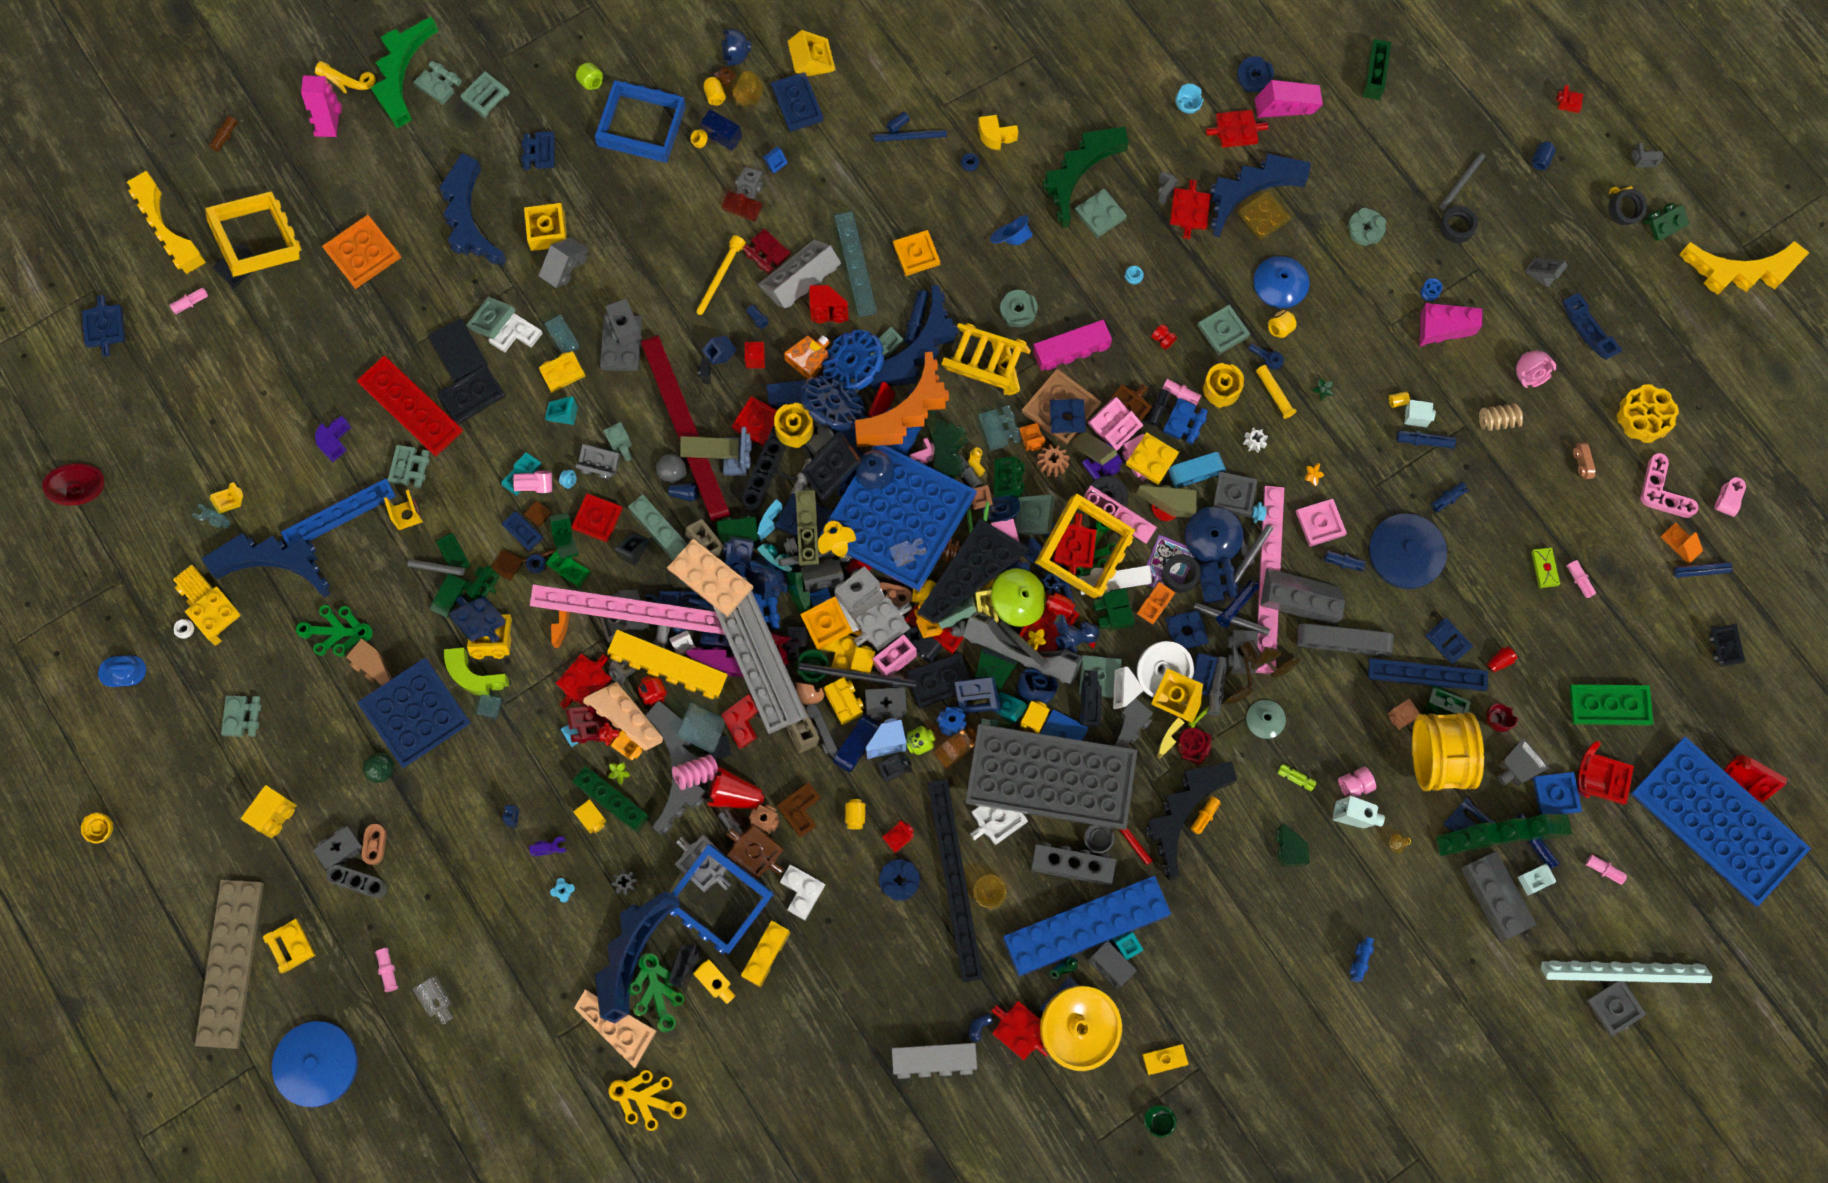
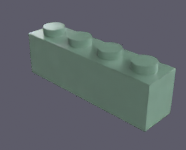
(657, 527)

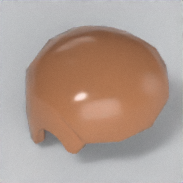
(808, 694)

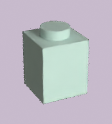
(1419, 413)

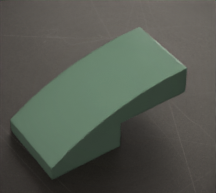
(891, 341)

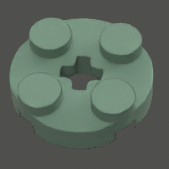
(1371, 218)
(1015, 318)

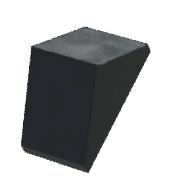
(631, 548)

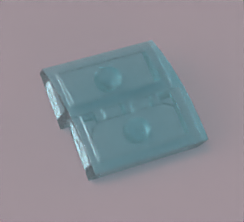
(701, 728)

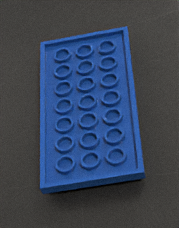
(1720, 821)

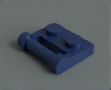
(977, 689)
(1459, 821)

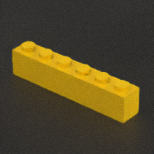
(667, 664)

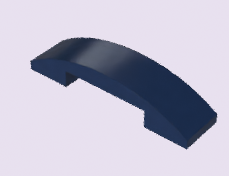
(1588, 328)

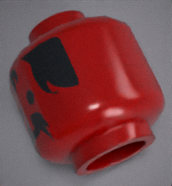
(652, 690)

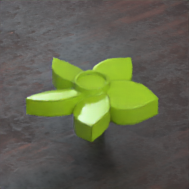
(618, 771)

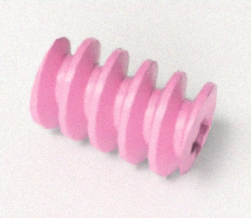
(694, 772)

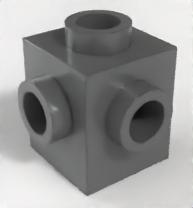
(749, 183)

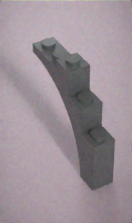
(668, 726)

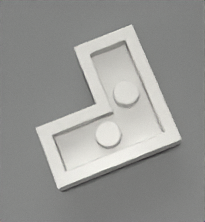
(516, 328)
(807, 890)

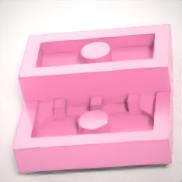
(1115, 423)

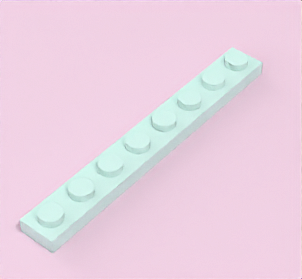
(1626, 972)

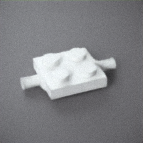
(997, 823)

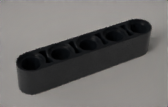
(765, 476)

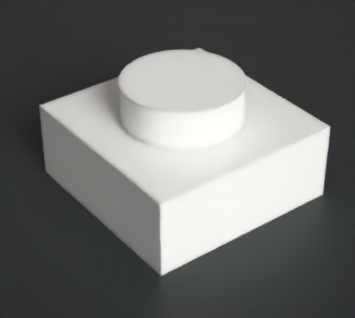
(682, 643)

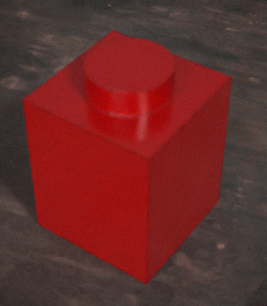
(754, 355)

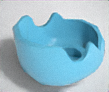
(1189, 98)

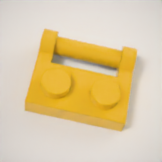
(295, 942)

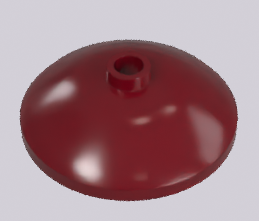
(73, 484)

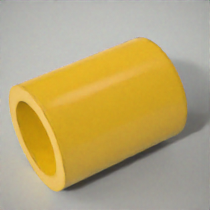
(1399, 399)

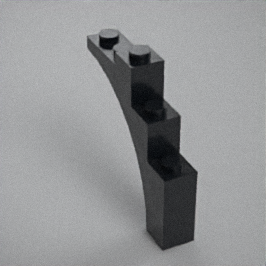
(1167, 829)

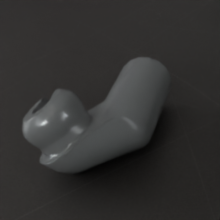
(959, 629)

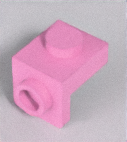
(925, 455)

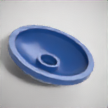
(1281, 291)

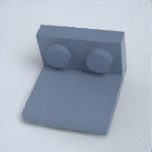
(739, 466)

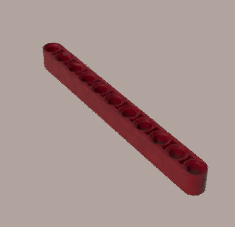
(684, 426)

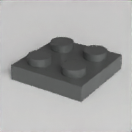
(1235, 493)
(1616, 1007)

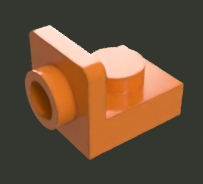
(1032, 437)

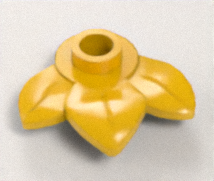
(836, 542)

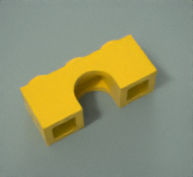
(765, 953)

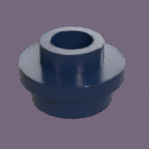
(970, 157)
(529, 563)

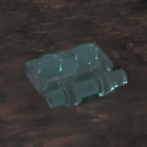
(994, 431)

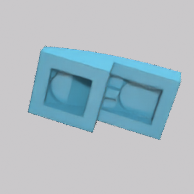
(767, 525)

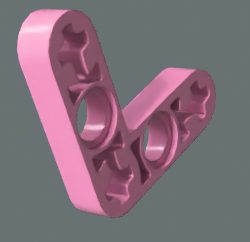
(1657, 490)

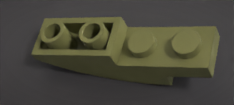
(807, 528)

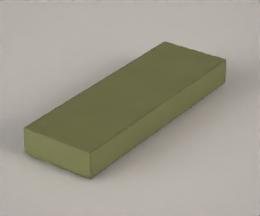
(709, 447)
(1093, 448)

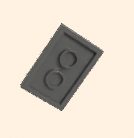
(620, 357)

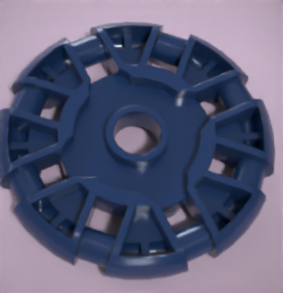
(838, 415)

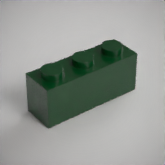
(1376, 69)

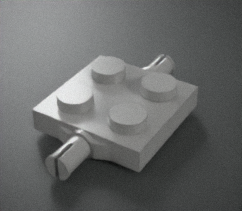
(882, 624)
(710, 870)

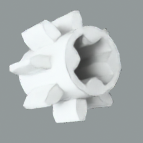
(1258, 436)

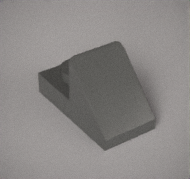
(1546, 270)

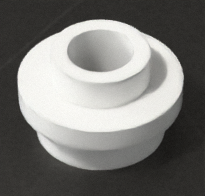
(183, 623)

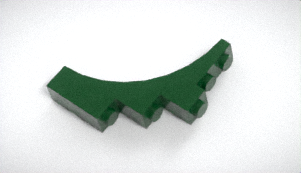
(1092, 148)
(1510, 831)

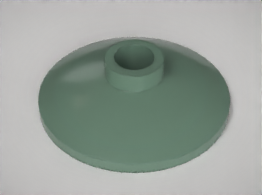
(1261, 727)

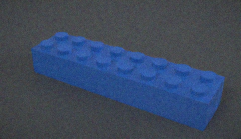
(1086, 926)

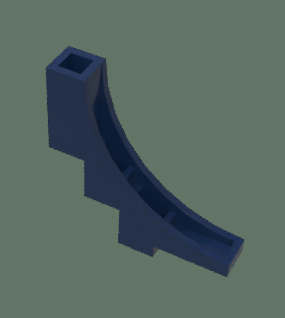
(1273, 172)
(457, 191)
(938, 330)
(789, 393)
(244, 553)
(624, 952)

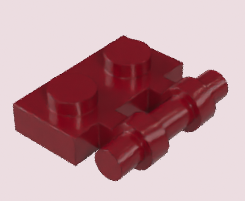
(770, 247)
(583, 718)

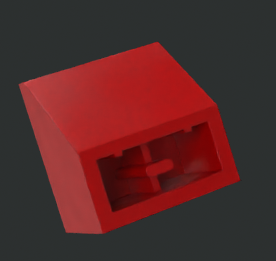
(827, 305)

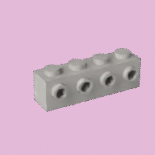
(934, 1059)

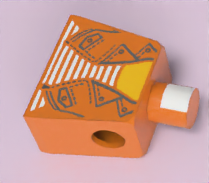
(808, 356)

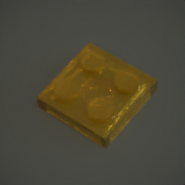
(1264, 215)

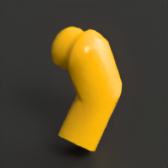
(974, 461)

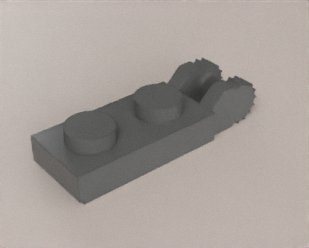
(821, 728)

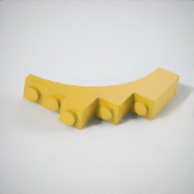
(1743, 273)

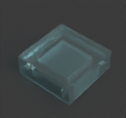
(489, 706)

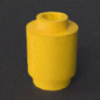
(714, 91)
(855, 814)

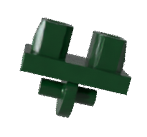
(483, 584)

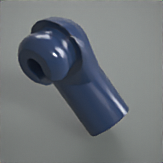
(976, 1026)

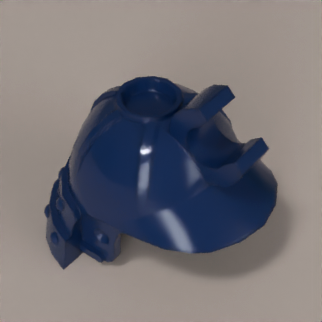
(765, 580)

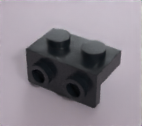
(1727, 644)

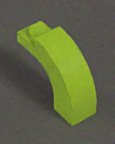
(458, 668)

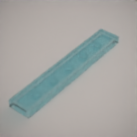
(855, 264)

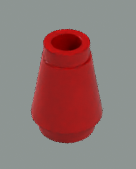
(1502, 659)

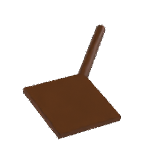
(508, 564)

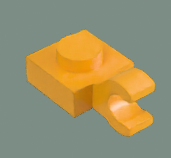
(925, 627)

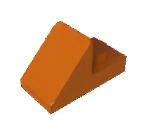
(1680, 541)

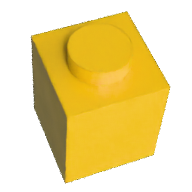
(863, 659)
(590, 817)

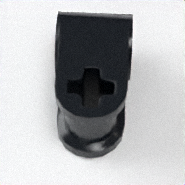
(925, 647)

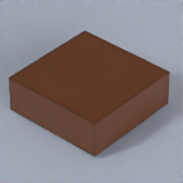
(537, 514)

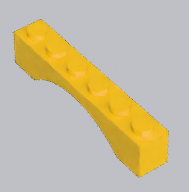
(149, 198)

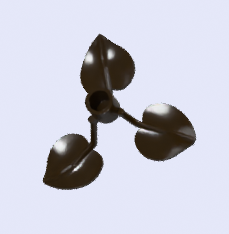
(1258, 659)

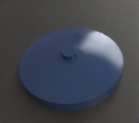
(1407, 551)

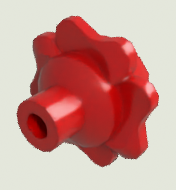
(607, 733)

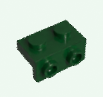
(1667, 220)

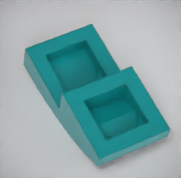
(525, 464)
(1127, 945)

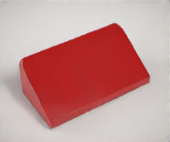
(882, 400)

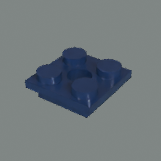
(1075, 408)
(1191, 620)

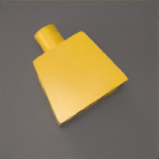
(707, 974)

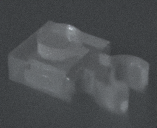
(904, 553)

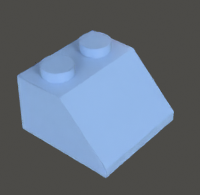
(887, 739)

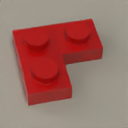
(738, 719)

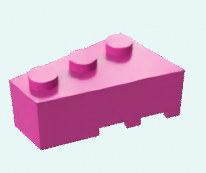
(323, 105)

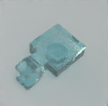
(215, 518)

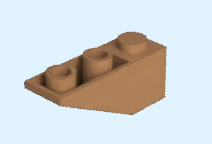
(370, 661)

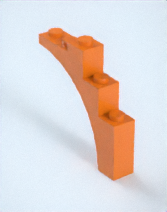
(892, 425)

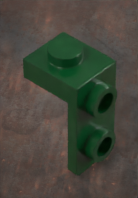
(563, 536)

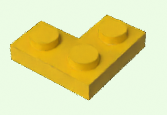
(844, 652)

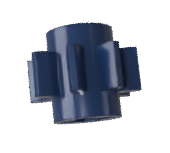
(1055, 587)

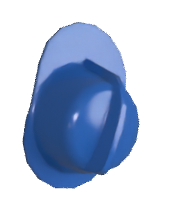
(1013, 233)
(122, 671)

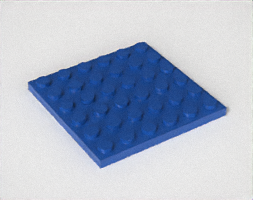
(911, 507)

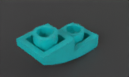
(770, 554)

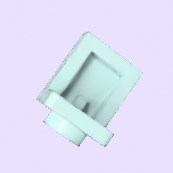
(1537, 879)

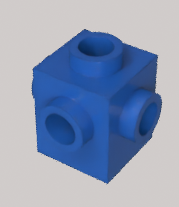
(951, 728)

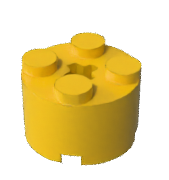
(1215, 382)
(793, 435)

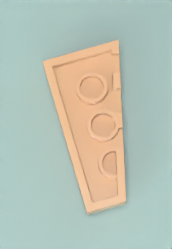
(624, 714)
(626, 1036)

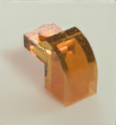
(956, 747)

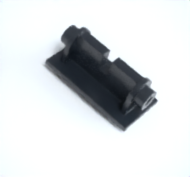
(683, 966)

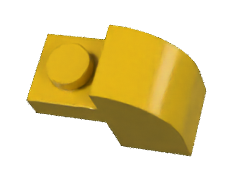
(992, 135)

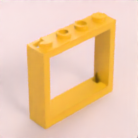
(247, 206)
(1108, 572)

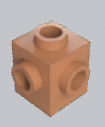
(771, 822)

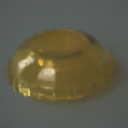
(989, 891)

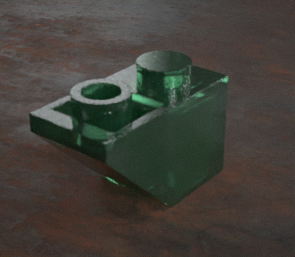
(1293, 848)

